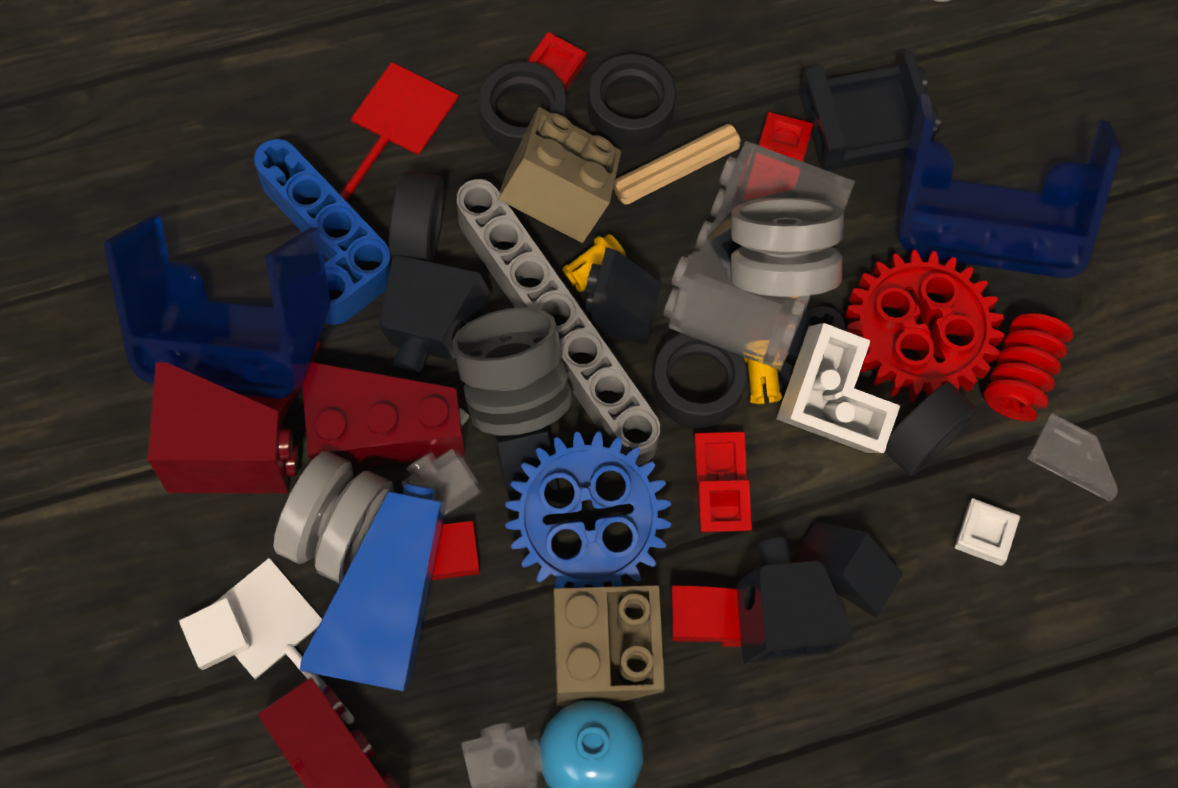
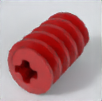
(1027, 366)

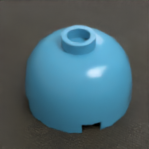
(591, 747)

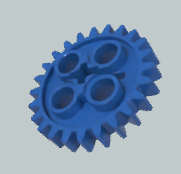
(594, 560)

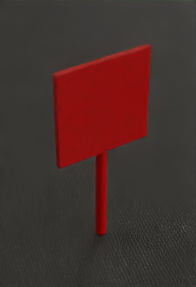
(402, 111)

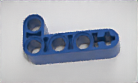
(328, 214)

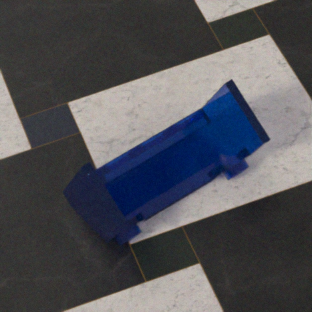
(1004, 226)
(232, 345)

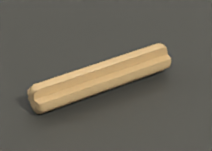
(677, 163)

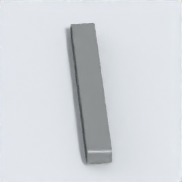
(553, 297)

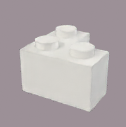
(824, 396)

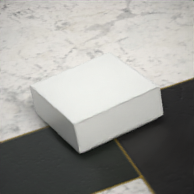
(987, 532)
(214, 634)

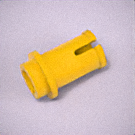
(579, 269)
(759, 375)

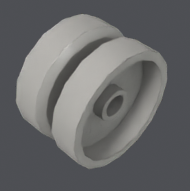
(786, 246)
(329, 514)

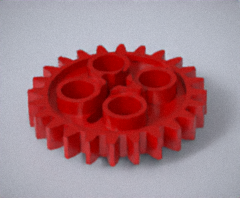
(962, 315)

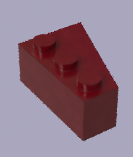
(378, 417)
(318, 742)

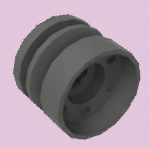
(512, 371)

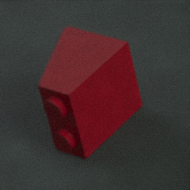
(216, 438)

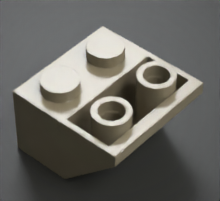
(561, 175)
(607, 643)

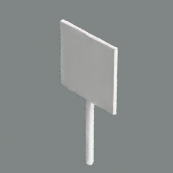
(274, 621)

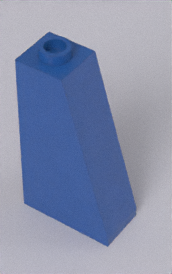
(382, 600)

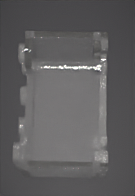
(708, 302)

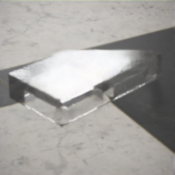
(1074, 456)

